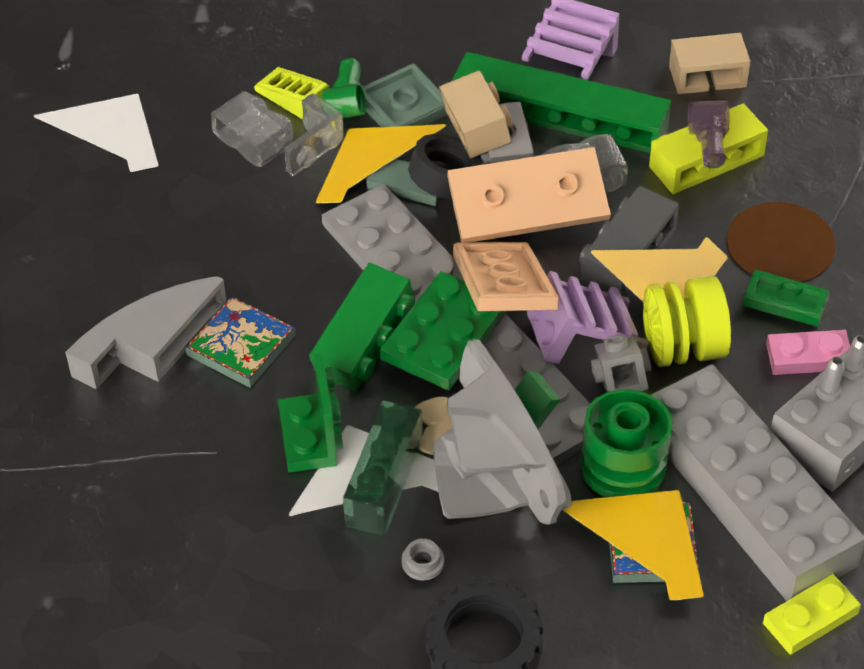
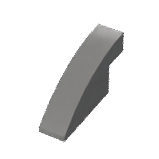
(147, 332)

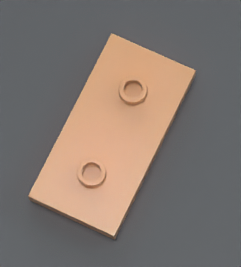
(528, 195)
(504, 276)

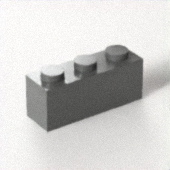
(640, 224)

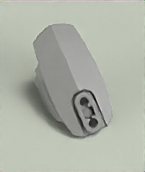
(494, 451)

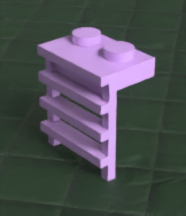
(577, 27)
(558, 327)

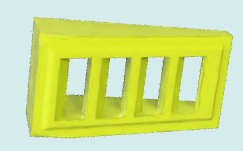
(286, 97)

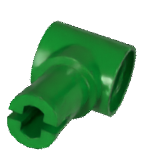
(347, 94)

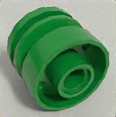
(625, 443)

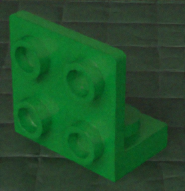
(309, 424)

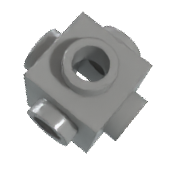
(621, 364)

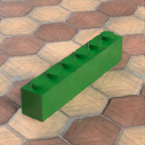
(574, 103)

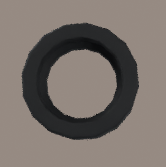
(443, 149)

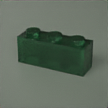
(383, 468)

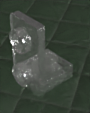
(323, 134)

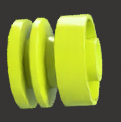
(692, 320)

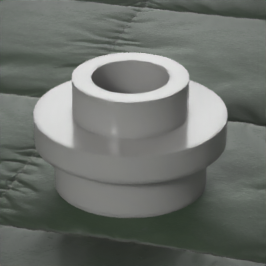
(422, 550)

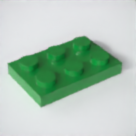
(437, 331)

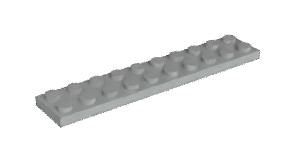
(386, 233)

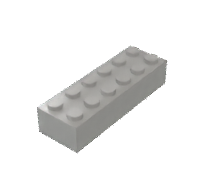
(757, 485)

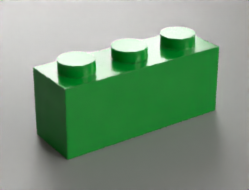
(364, 325)

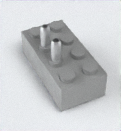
(826, 420)

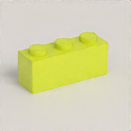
(679, 157)

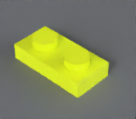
(811, 614)

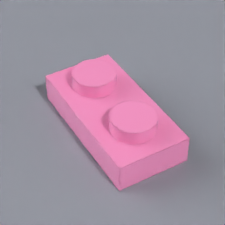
(805, 350)

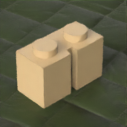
(720, 54)
(476, 113)

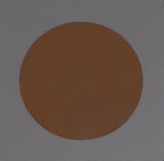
(781, 241)

